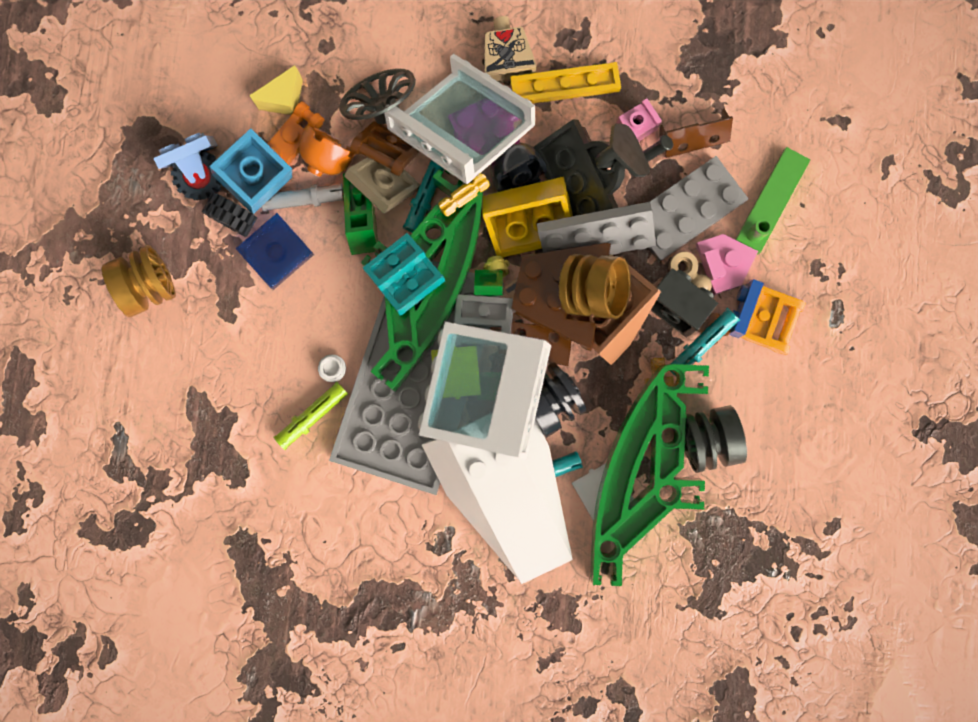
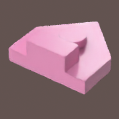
(725, 262)

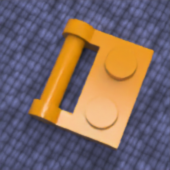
(766, 317)

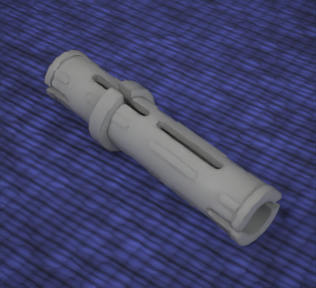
(308, 196)

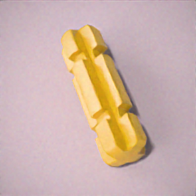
(463, 194)

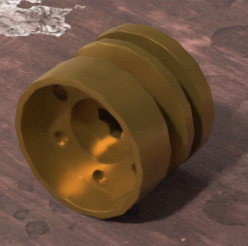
(136, 282)
(594, 285)

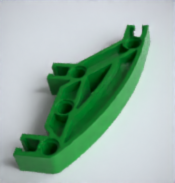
(422, 326)
(626, 522)

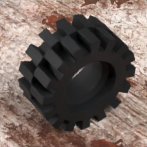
(229, 214)

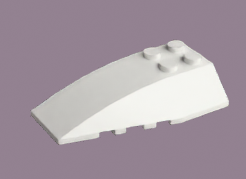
(507, 501)

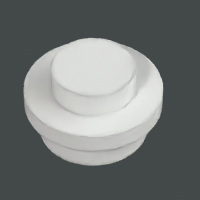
(332, 368)

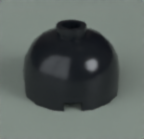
(517, 167)

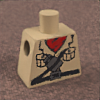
(507, 51)

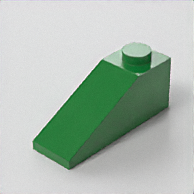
(359, 220)

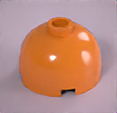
(324, 152)

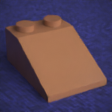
(616, 335)

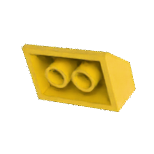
(514, 214)

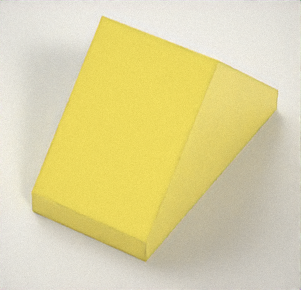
(280, 94)

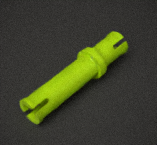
(302, 423)

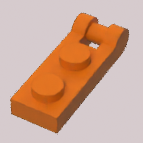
(287, 139)

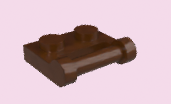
(384, 147)

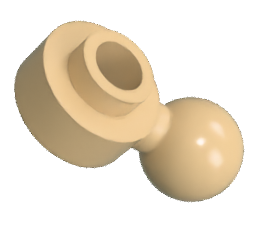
(691, 269)

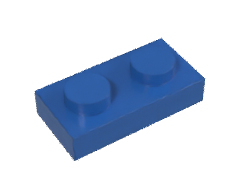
(748, 298)

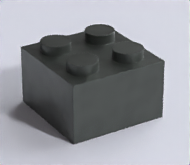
(683, 303)

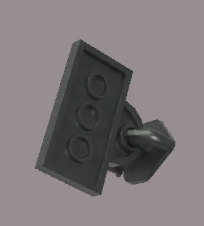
(586, 163)

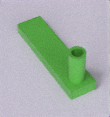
(773, 199)

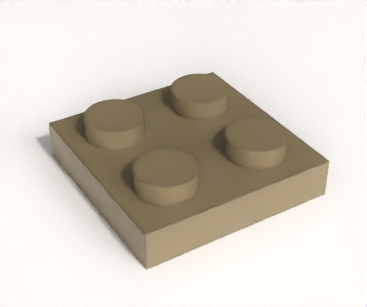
(381, 185)

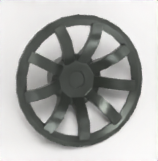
(380, 102)

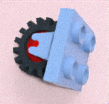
(191, 166)

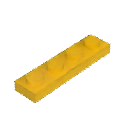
(567, 83)

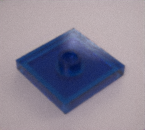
(274, 251)

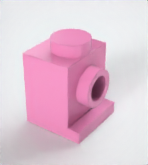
(646, 116)

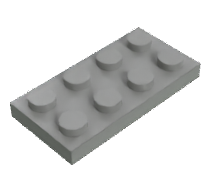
(693, 206)
(623, 227)

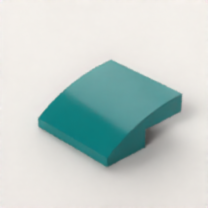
(404, 274)

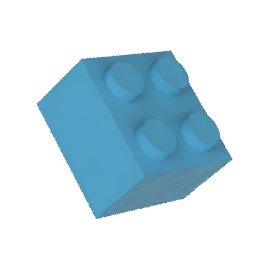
(251, 171)

